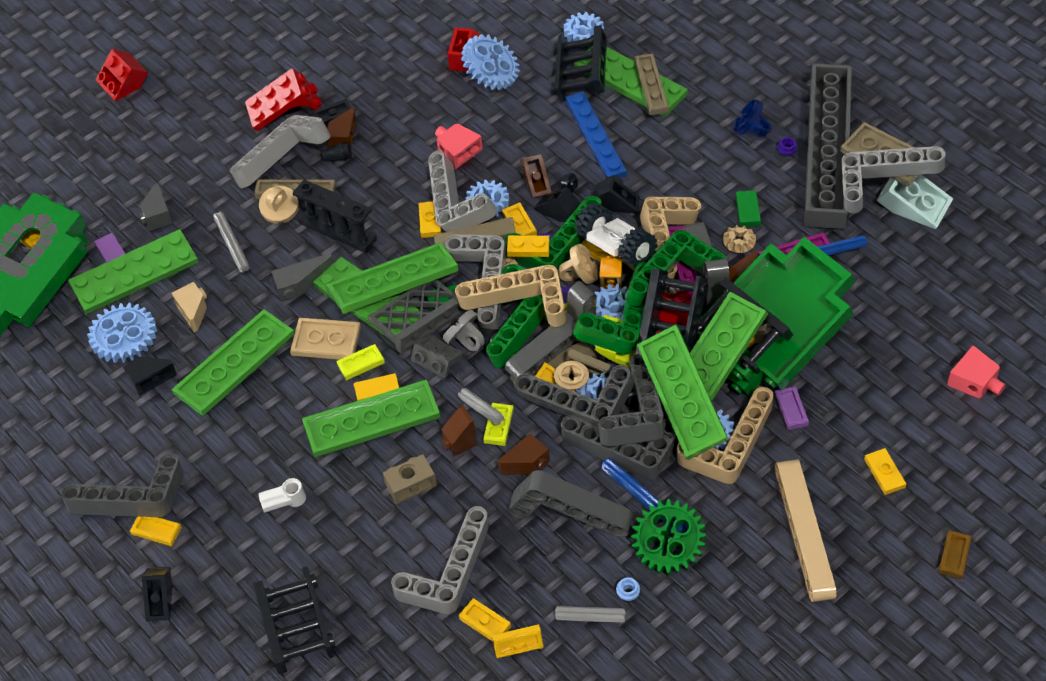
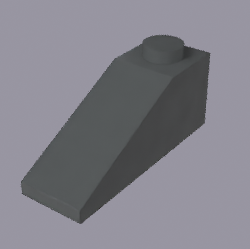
(299, 277)

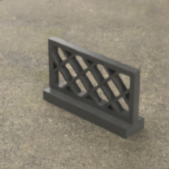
(427, 323)

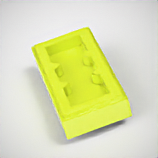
(360, 362)
(498, 434)

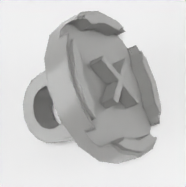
(464, 330)

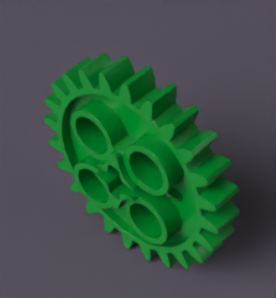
(689, 540)

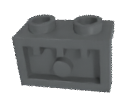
(435, 355)

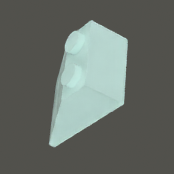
(918, 202)

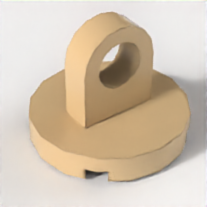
(278, 204)
(579, 265)

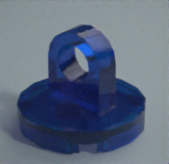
(752, 120)

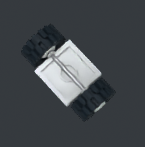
(615, 236)

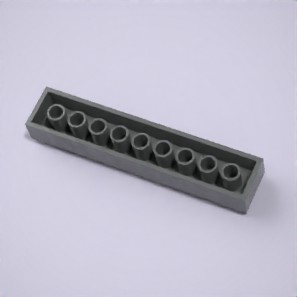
(826, 134)

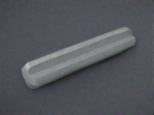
(481, 406)
(595, 614)

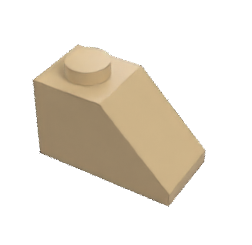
(191, 304)

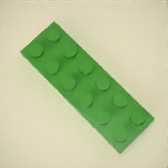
(623, 77)
(343, 269)
(133, 271)
(392, 277)
(725, 340)
(233, 362)
(682, 392)
(370, 418)

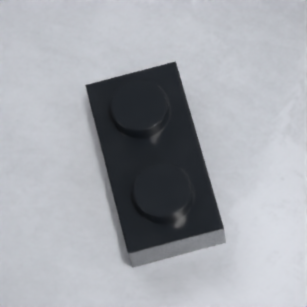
(331, 111)

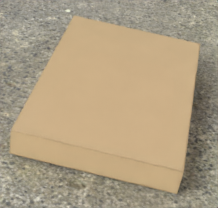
(325, 338)

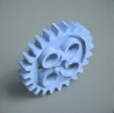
(490, 62)
(122, 332)

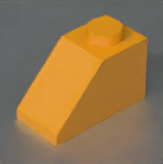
(611, 271)

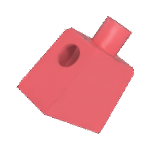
(458, 143)
(976, 374)

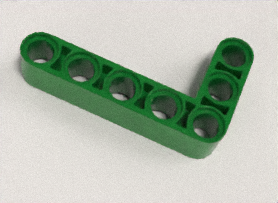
(560, 243)
(678, 247)
(517, 327)
(610, 334)

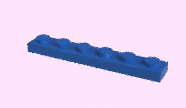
(595, 135)

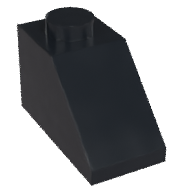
(616, 196)
(558, 204)
(149, 373)
(157, 593)

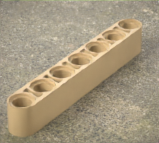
(805, 531)

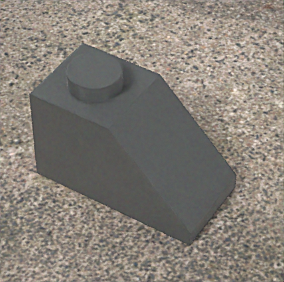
(154, 210)

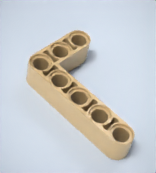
(661, 211)
(516, 286)
(738, 442)

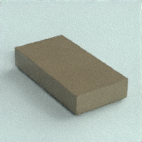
(592, 364)

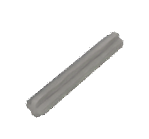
(231, 241)

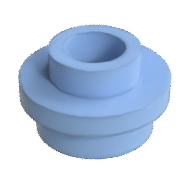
(631, 584)

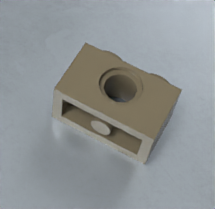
(402, 488)

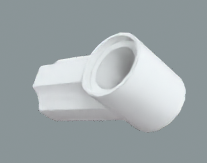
(283, 496)

